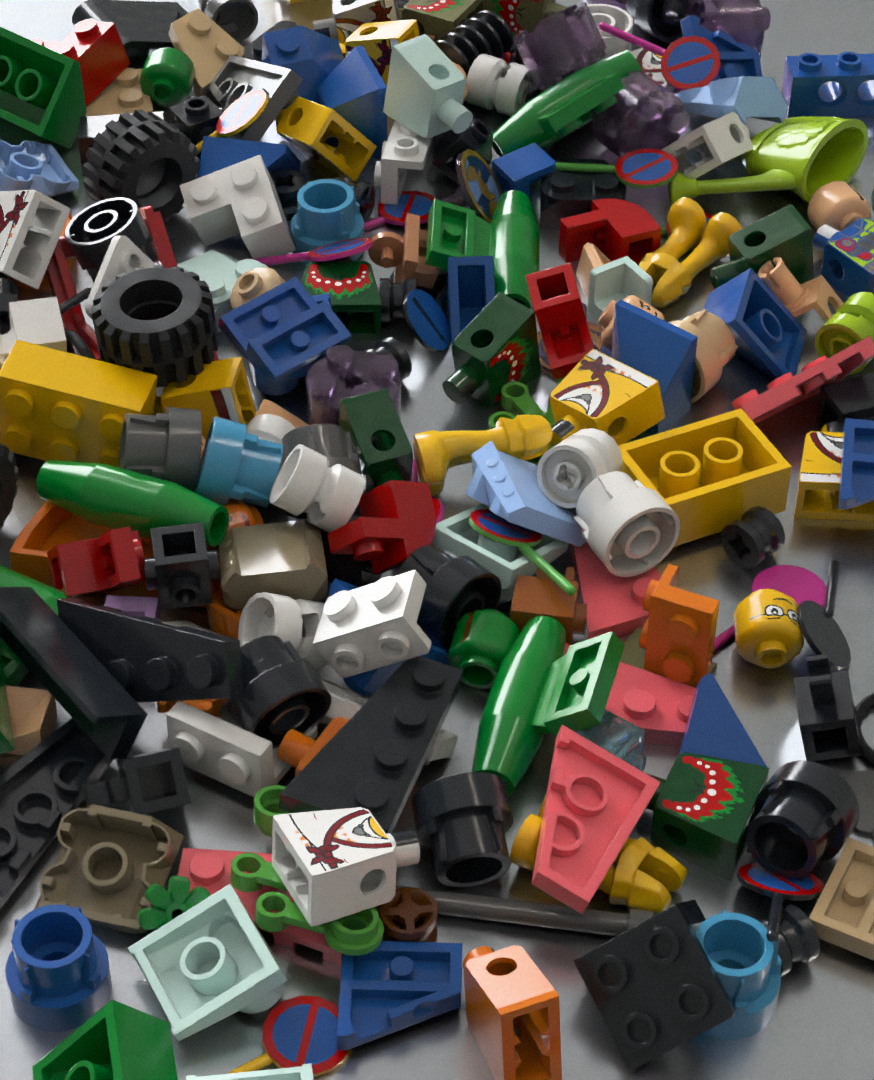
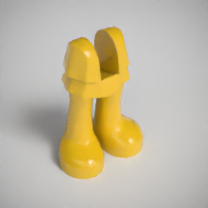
(688, 230)
(440, 450)
(639, 880)

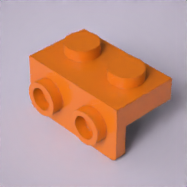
(678, 630)

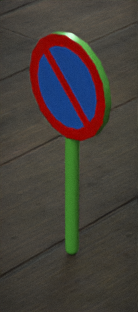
(636, 169)
(502, 531)

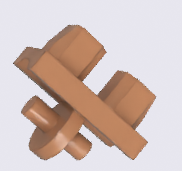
(405, 253)

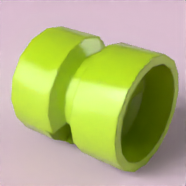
(847, 326)

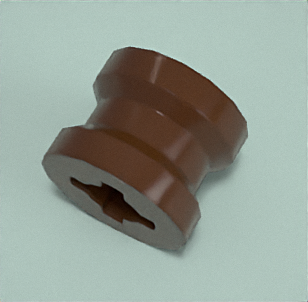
(411, 909)

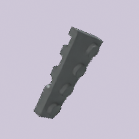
(245, 75)

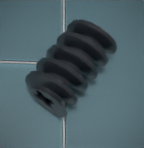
(476, 36)

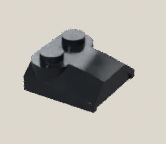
(572, 193)

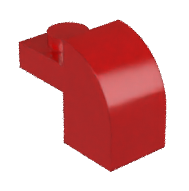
(613, 227)
(560, 317)
(393, 525)
(98, 564)

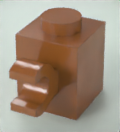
(545, 598)

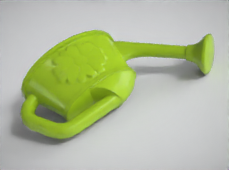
(790, 156)

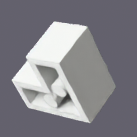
(239, 202)

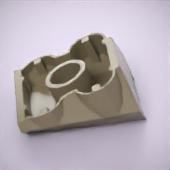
(272, 559)
(109, 865)

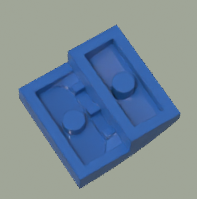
(283, 329)

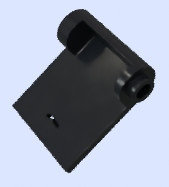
(139, 23)

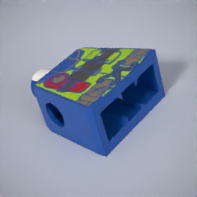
(848, 256)

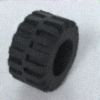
(141, 161)
(156, 323)

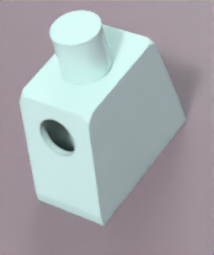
(425, 89)

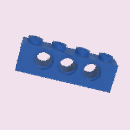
(841, 97)

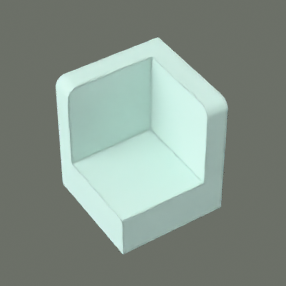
(616, 282)

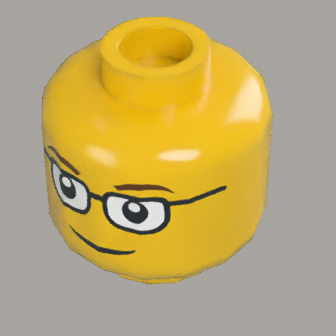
(767, 628)

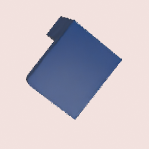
(522, 168)

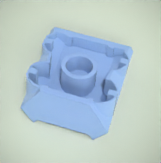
(744, 95)
(35, 168)
(514, 494)

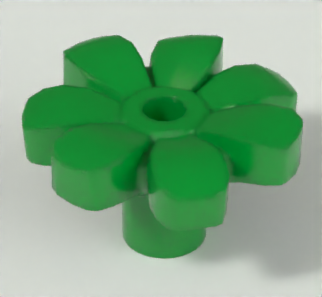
(170, 902)

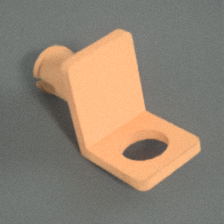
(799, 297)

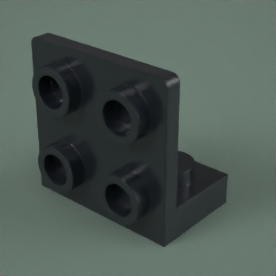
(656, 985)

